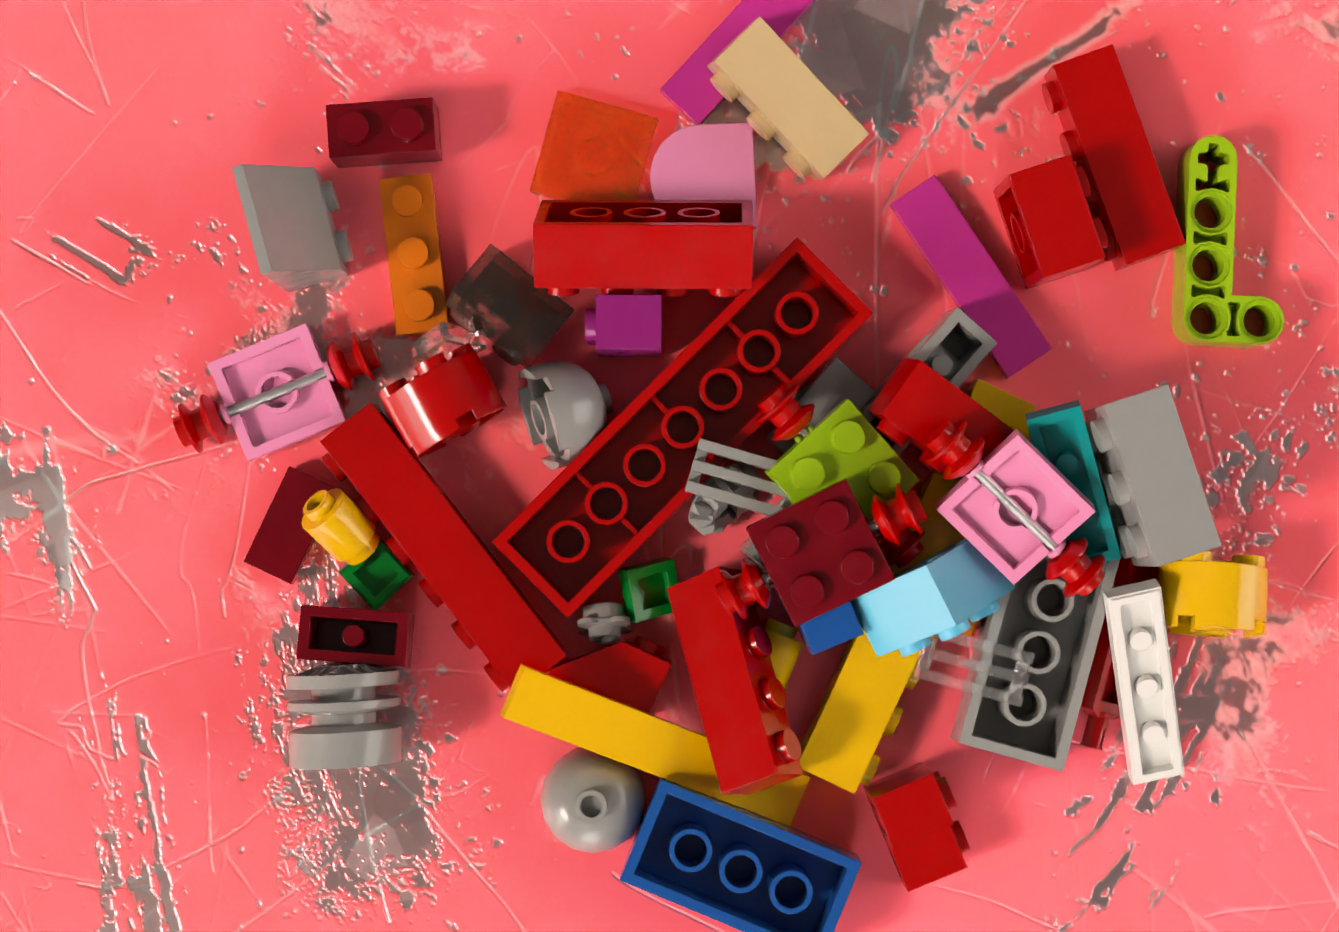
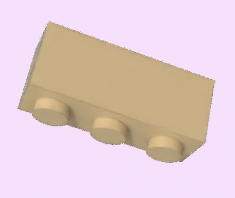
(786, 101)

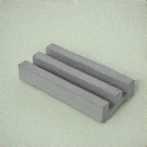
(700, 467)

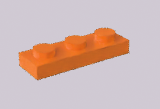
(414, 253)

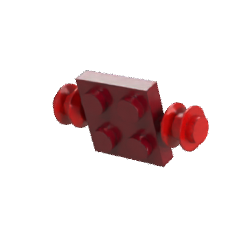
(820, 552)

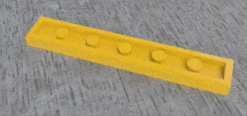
(635, 740)

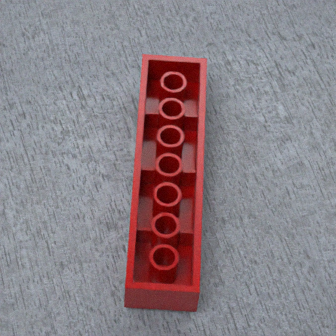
(642, 460)

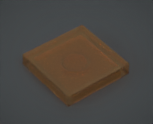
(593, 151)

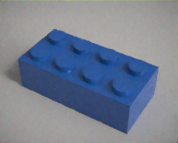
(737, 864)

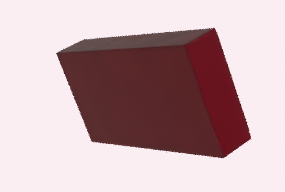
(281, 540)

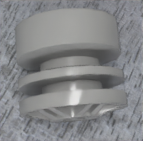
(344, 718)

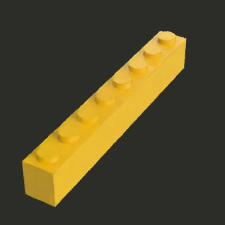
(868, 687)

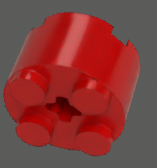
(443, 400)

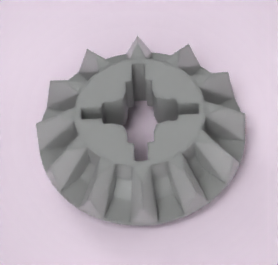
(712, 515)

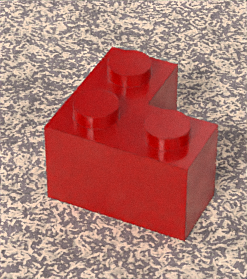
(917, 824)

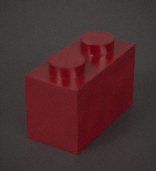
(384, 132)
(355, 636)

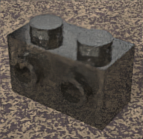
(507, 309)

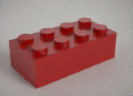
(643, 246)

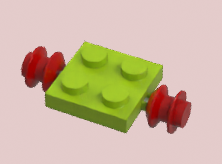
(834, 450)

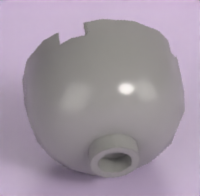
(563, 409)
(592, 801)

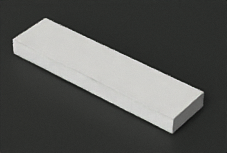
(1144, 681)

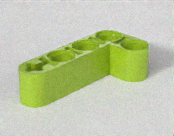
(1218, 246)

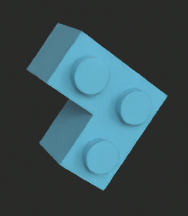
(931, 600)

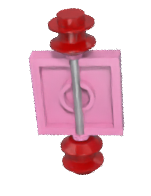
(277, 392)
(1015, 507)

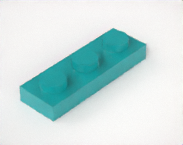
(1065, 442)

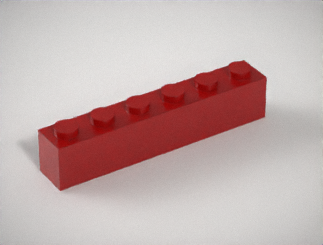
(441, 546)

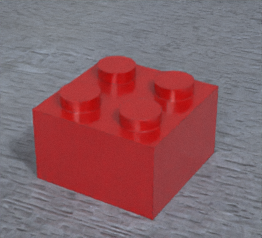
(1050, 221)

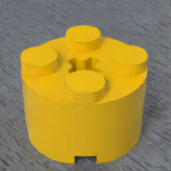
(1215, 596)

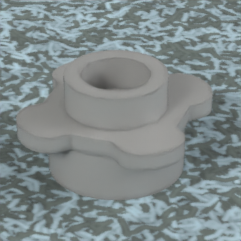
(604, 622)

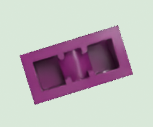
(625, 325)

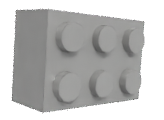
(1151, 479)

